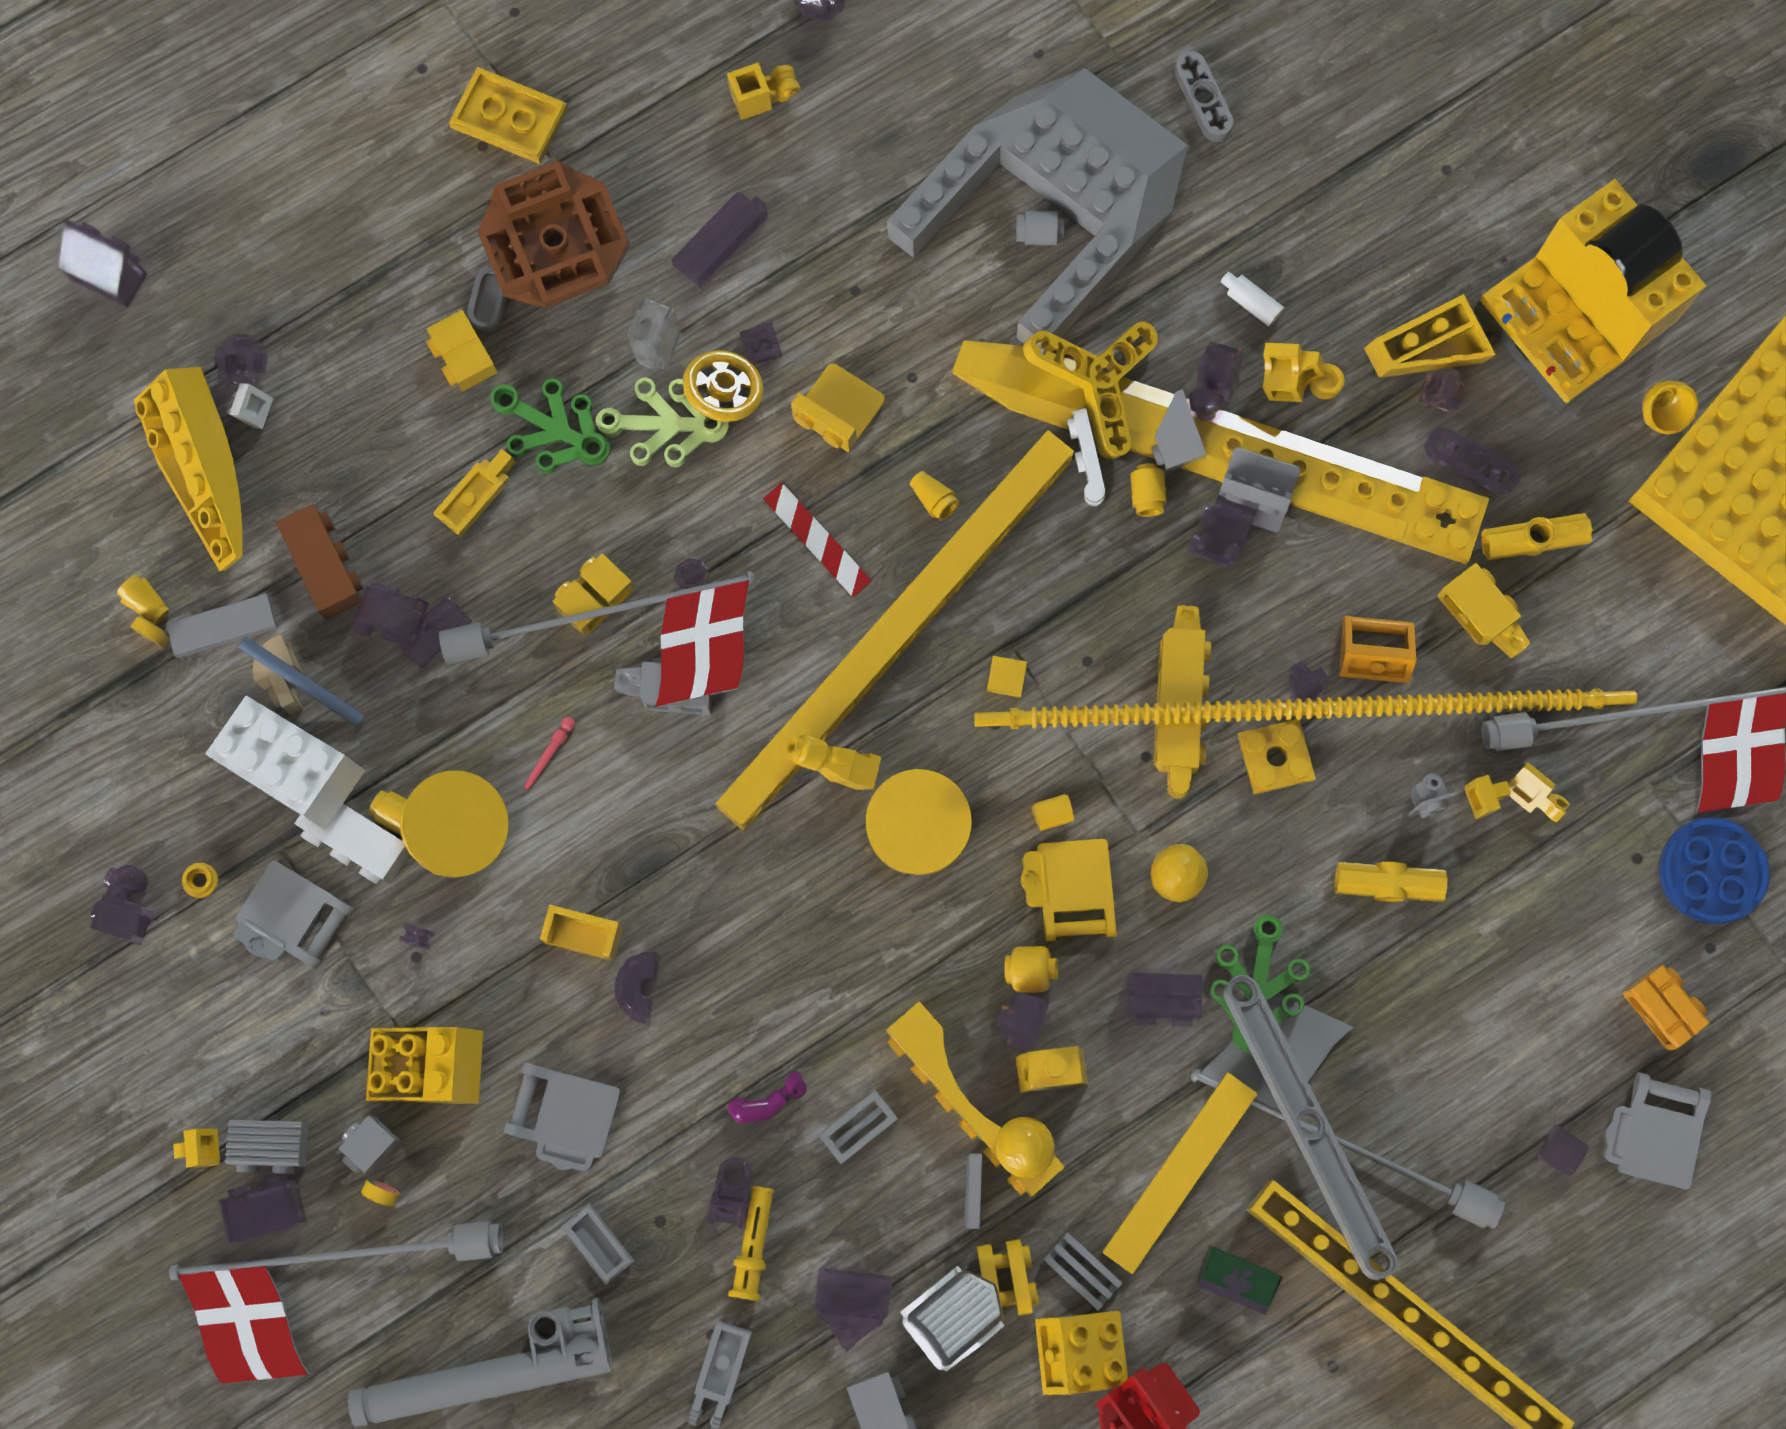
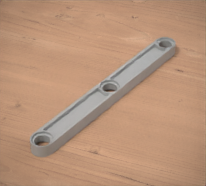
(1320, 1150)

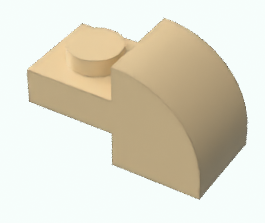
(282, 691)

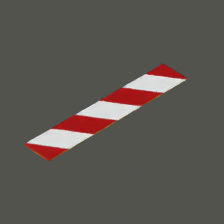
(817, 539)

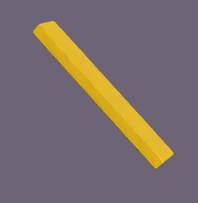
(1179, 1173)

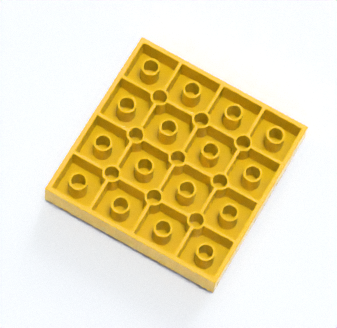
(1727, 480)

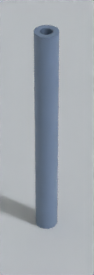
(300, 681)

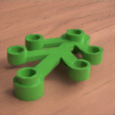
(555, 428)
(1260, 975)

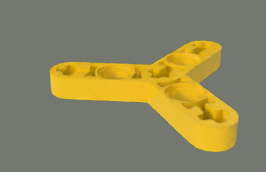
(1084, 377)

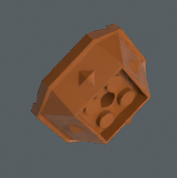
(548, 206)

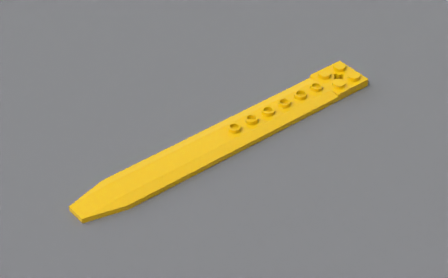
(1328, 480)

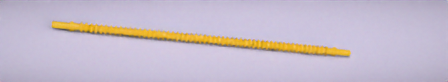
(1595, 698)

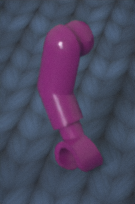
(765, 1109)

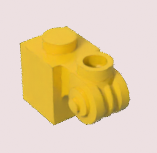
(755, 92)

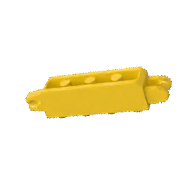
(1181, 681)

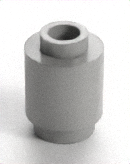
(1039, 228)

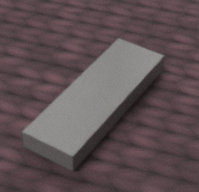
(221, 625)

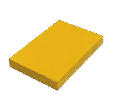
(508, 115)

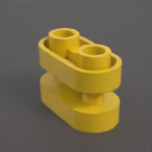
(1018, 1259)

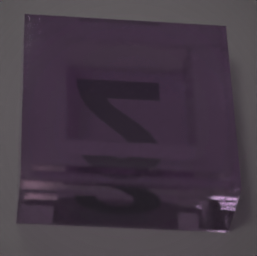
(760, 344)

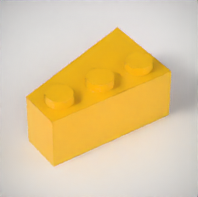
(1431, 342)

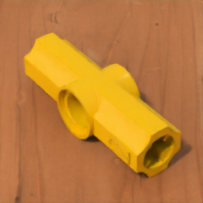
(1556, 534)
(1390, 882)

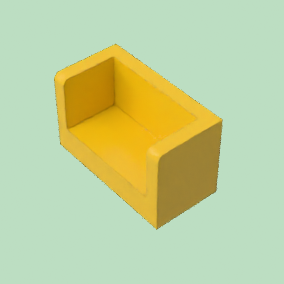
(581, 933)

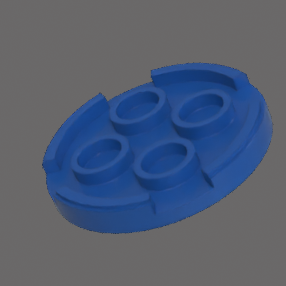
(1714, 871)

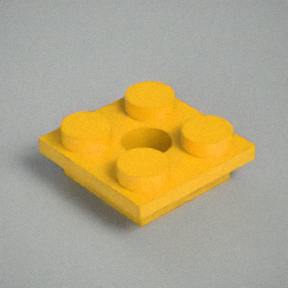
(1287, 738)

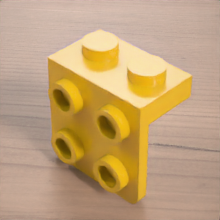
(838, 407)

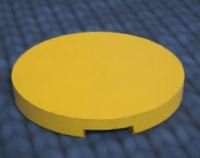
(918, 822)
(454, 823)

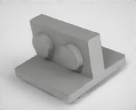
(1261, 485)

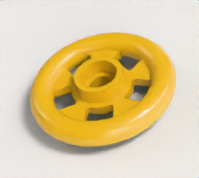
(709, 406)

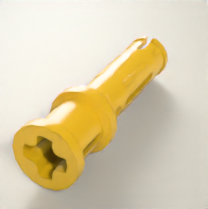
(762, 1199)

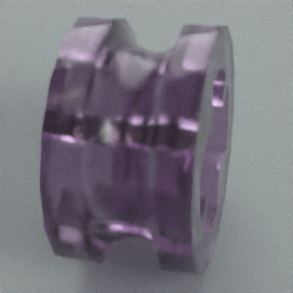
(416, 936)

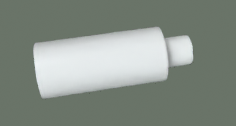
(1252, 298)

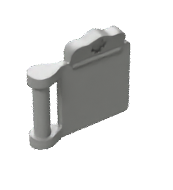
(282, 914)
(571, 1119)
(1655, 1140)

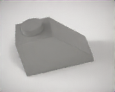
(1177, 436)

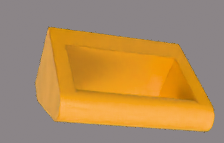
(1377, 661)

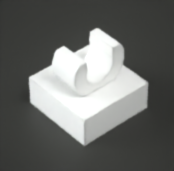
(250, 406)

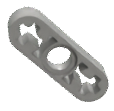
(1203, 111)

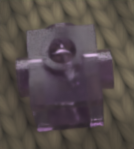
(233, 367)

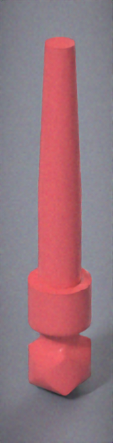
(559, 737)

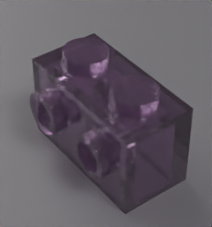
(1022, 1021)

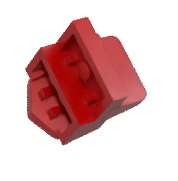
(1148, 1402)

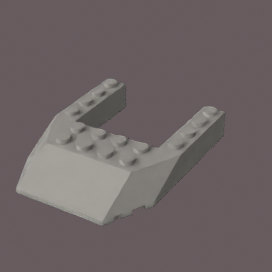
(1084, 155)

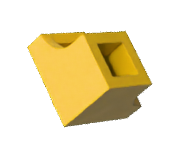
(1290, 371)

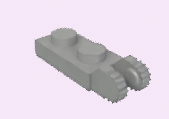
(720, 1371)

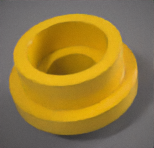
(192, 873)

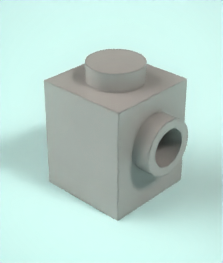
(368, 1145)

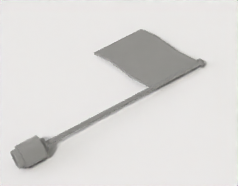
(1311, 1039)

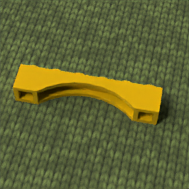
(923, 1042)

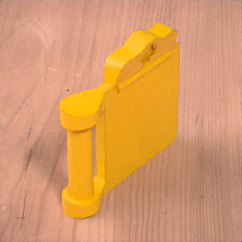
(1070, 879)

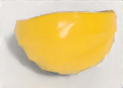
(1669, 406)
(1179, 873)
(1025, 1147)

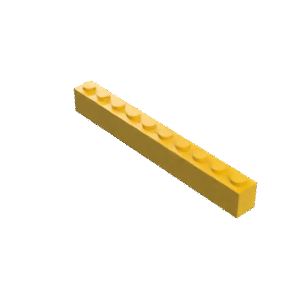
(1405, 1312)

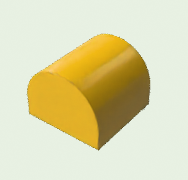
(1053, 812)

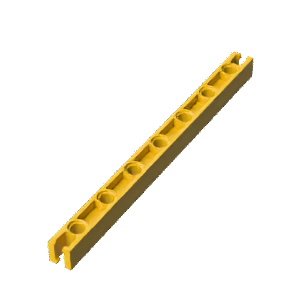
(898, 627)

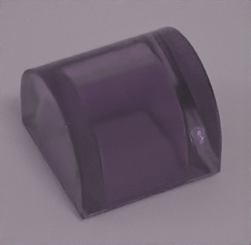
(1562, 1150)

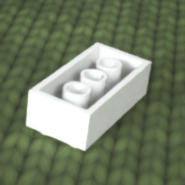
(285, 762)

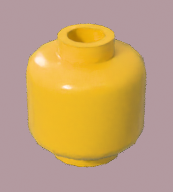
(1030, 969)

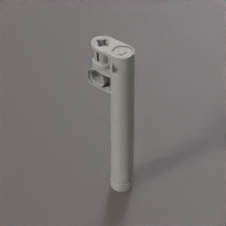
(570, 1355)

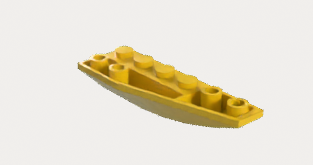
(195, 457)

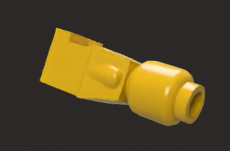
(835, 763)

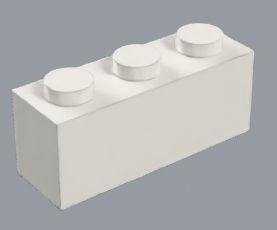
(358, 840)

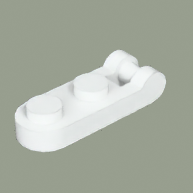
(1087, 457)

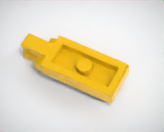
(475, 493)

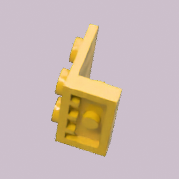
(1081, 1353)

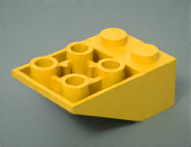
(425, 1065)

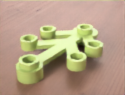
(666, 424)

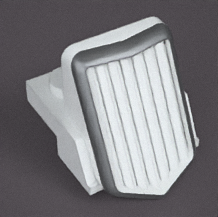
(954, 1317)

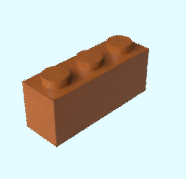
(321, 561)

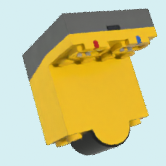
(1592, 295)

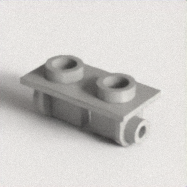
(1430, 796)

